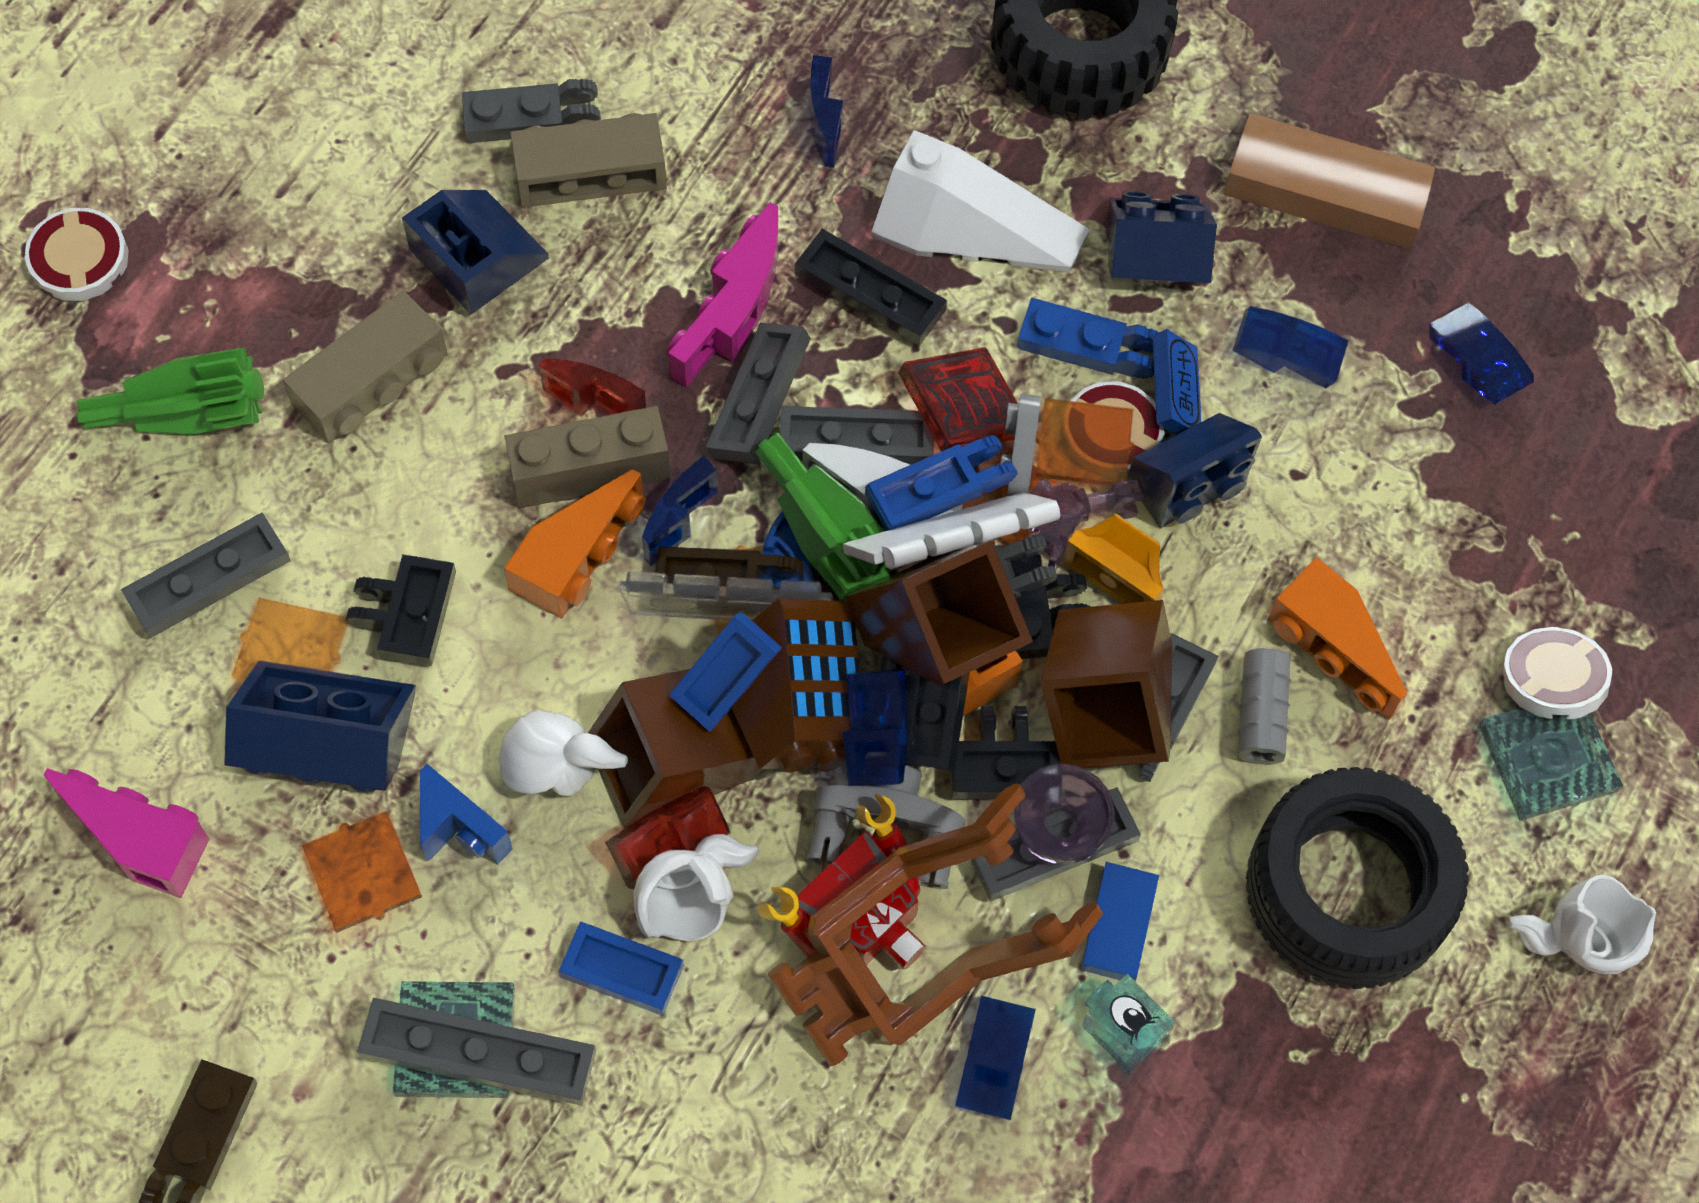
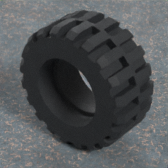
(1081, 73)

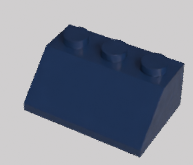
(318, 725)

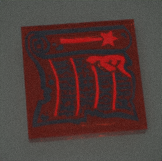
(959, 396)

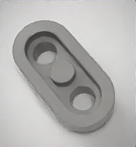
(1022, 423)

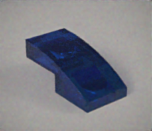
(825, 112)
(1287, 341)
(1486, 355)
(671, 517)
(878, 727)
(995, 1057)

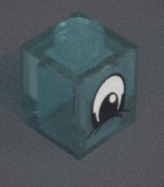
(1126, 1022)

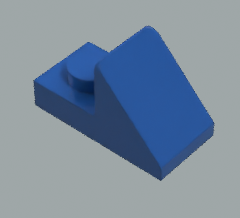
(448, 811)

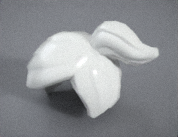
(554, 753)
(688, 891)
(1591, 916)

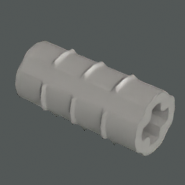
(1264, 706)

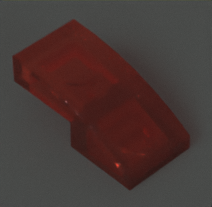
(583, 385)
(672, 826)

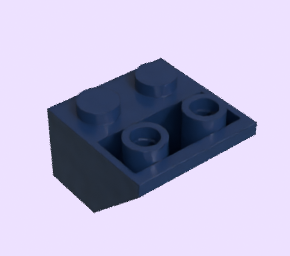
(1160, 238)
(471, 245)
(1195, 468)

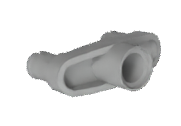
(838, 805)

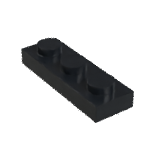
(870, 287)

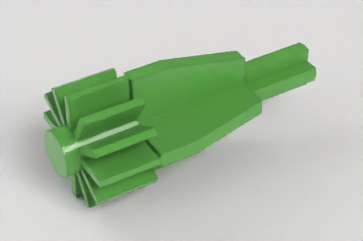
(183, 396)
(823, 518)

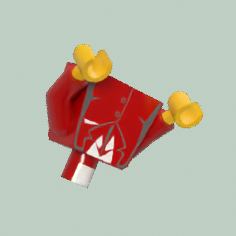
(883, 925)

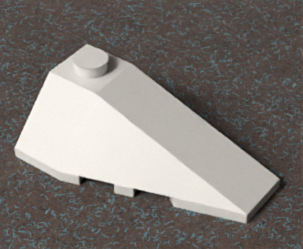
(959, 206)

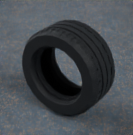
(1391, 813)

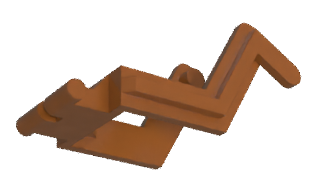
(844, 988)

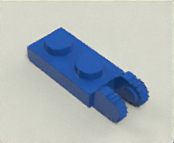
(1086, 339)
(938, 483)

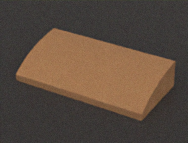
(1330, 181)

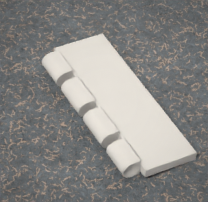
(954, 530)

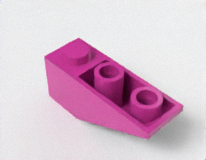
(143, 840)

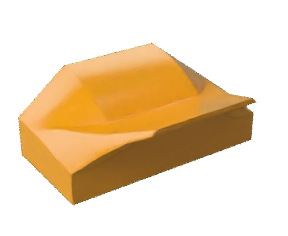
(1117, 560)

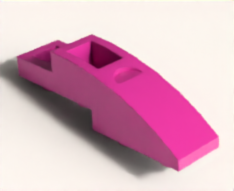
(740, 292)

